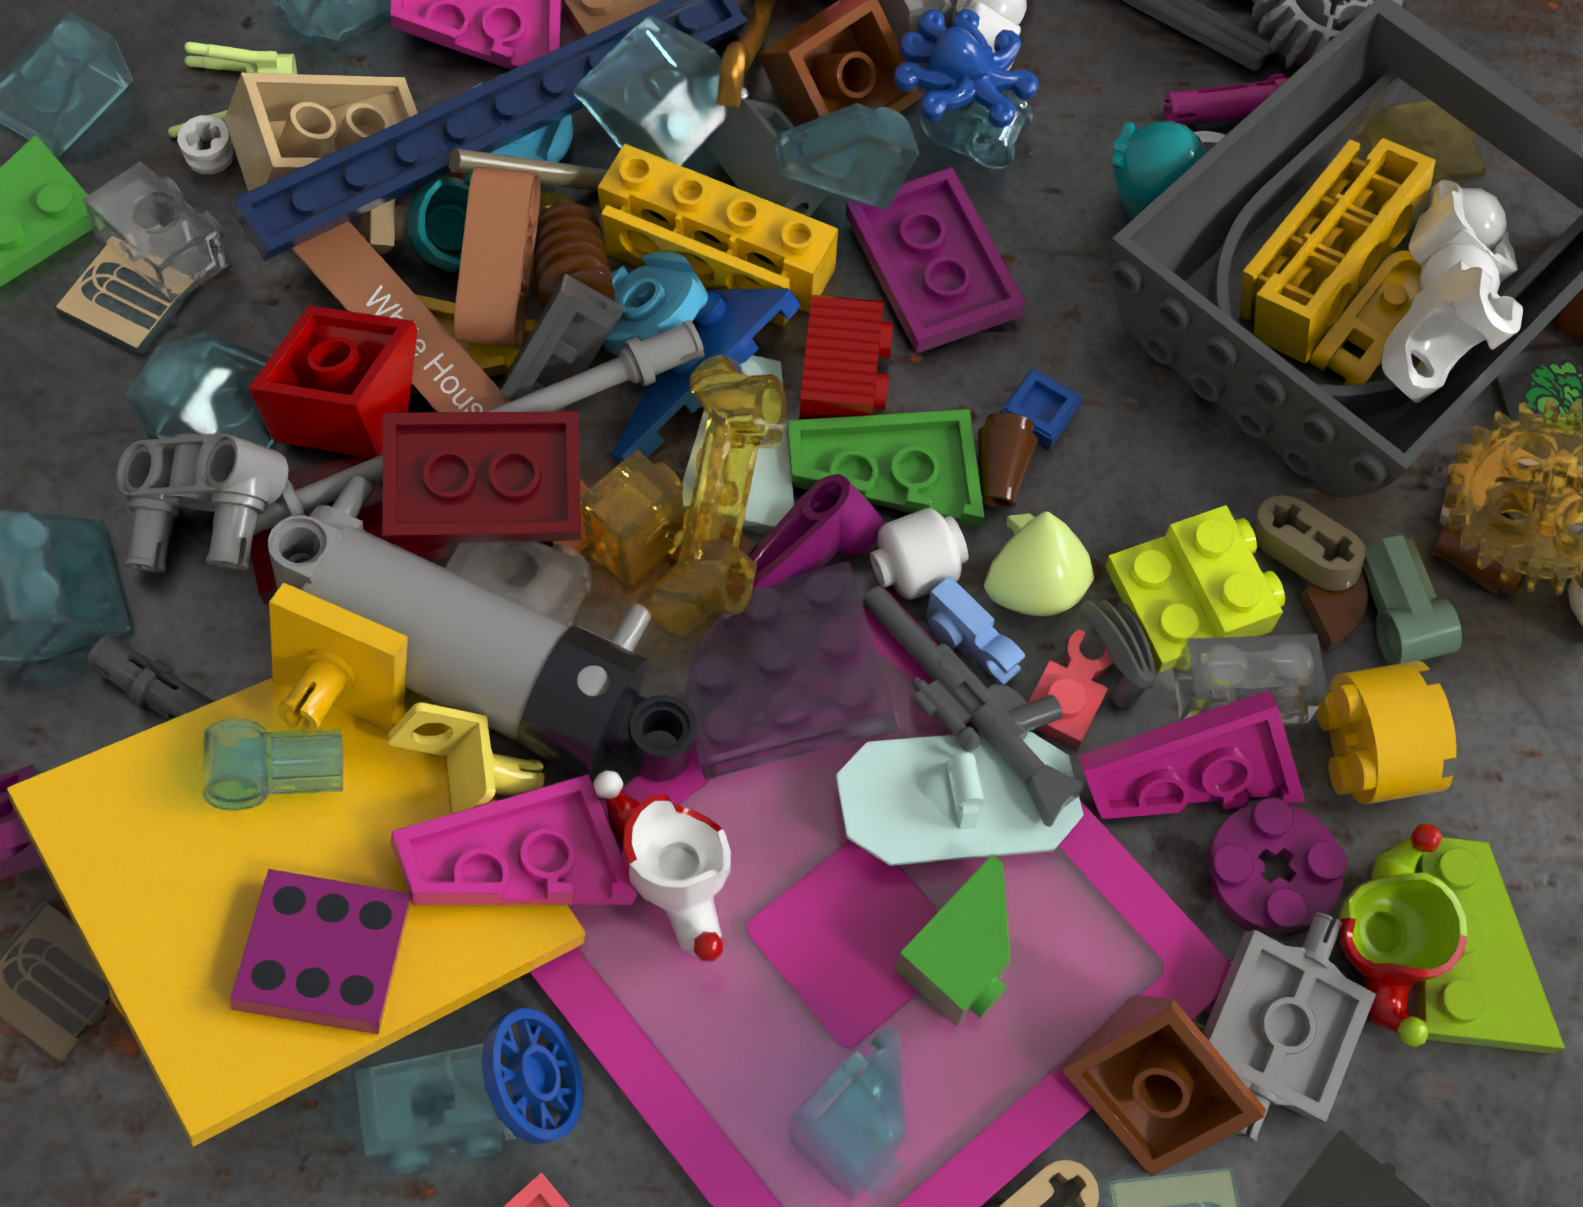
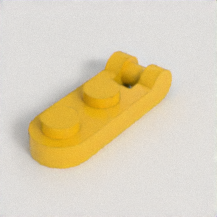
(1370, 320)

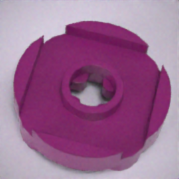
(1311, 860)

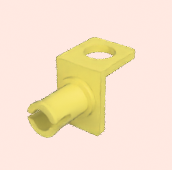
(472, 766)

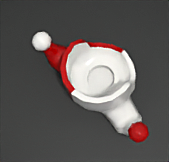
(672, 861)

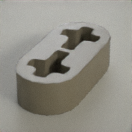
(1309, 542)

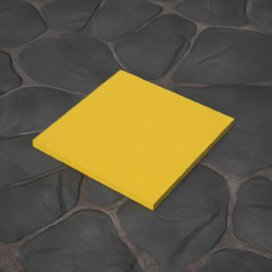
(175, 884)

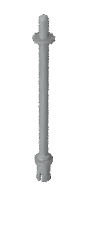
(635, 363)

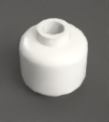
(919, 553)

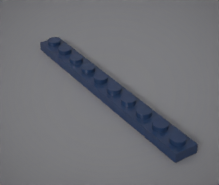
(477, 120)

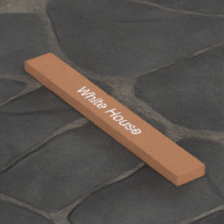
(441, 367)

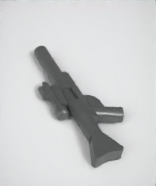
(994, 711)

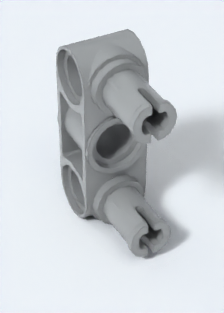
(203, 475)

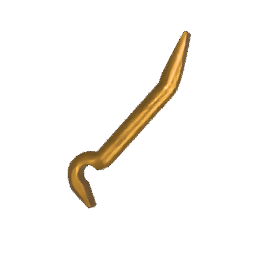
(741, 54)

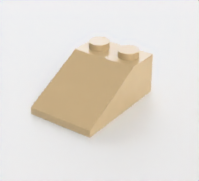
(300, 118)

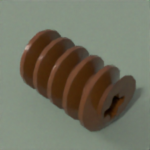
(573, 244)

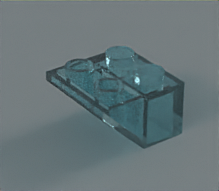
(55, 585)

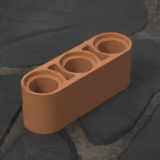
(497, 257)

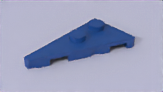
(725, 328)

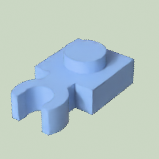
(964, 624)

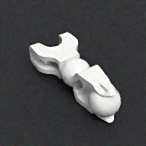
(1462, 263)

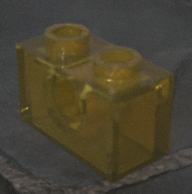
(634, 519)

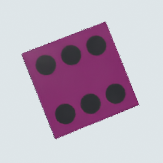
(321, 952)

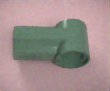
(1410, 616)

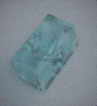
(401, 1091)

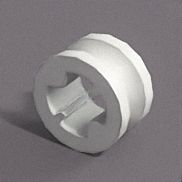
(191, 140)

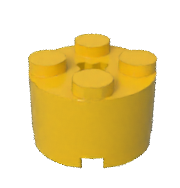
(1387, 733)

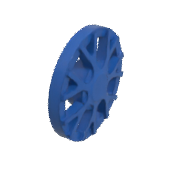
(532, 1076)

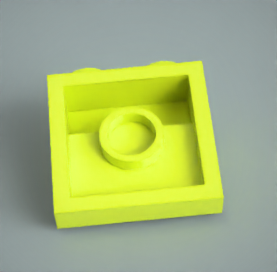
(1197, 584)

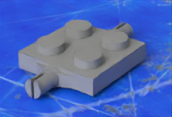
(1289, 1021)

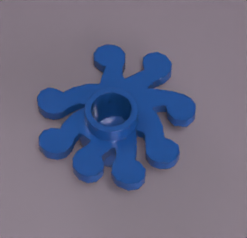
(962, 67)

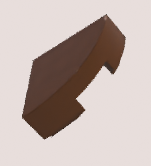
(1336, 612)

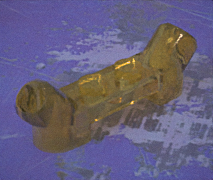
(711, 570)

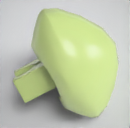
(1040, 567)

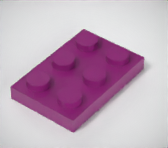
(936, 261)

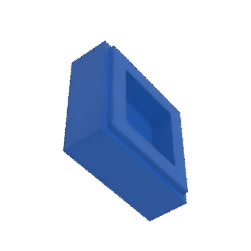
(1046, 404)

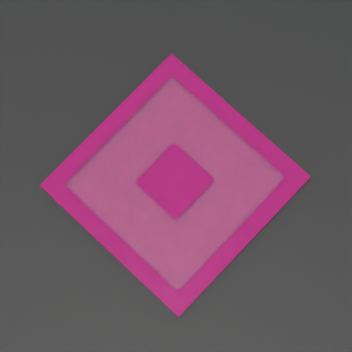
(810, 977)

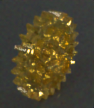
(1543, 541)

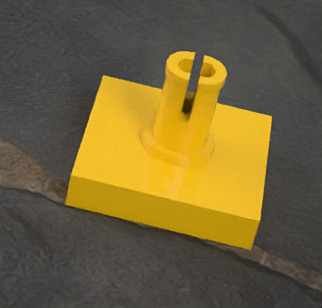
(334, 662)

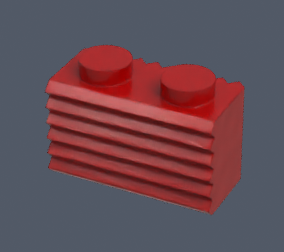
(843, 357)

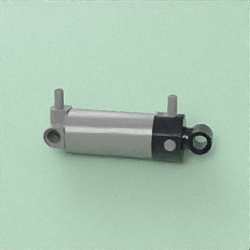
(486, 654)

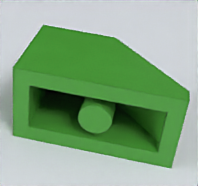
(963, 948)

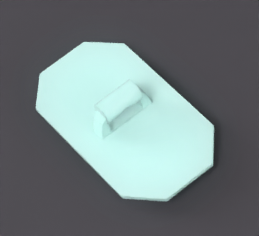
(946, 804)

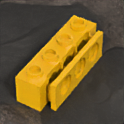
(742, 222)
(1333, 244)

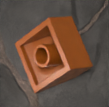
(837, 61)

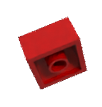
(337, 380)

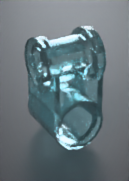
(971, 134)

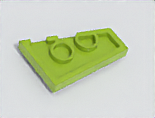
(1494, 987)

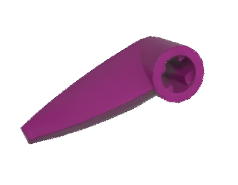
(815, 530)

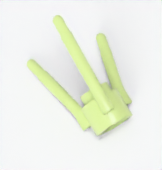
(235, 59)

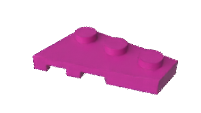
(491, 30)
(1204, 758)
(517, 851)

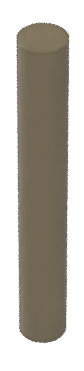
(550, 173)

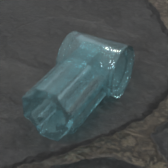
(248, 763)

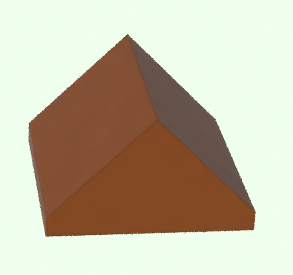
(1160, 1083)

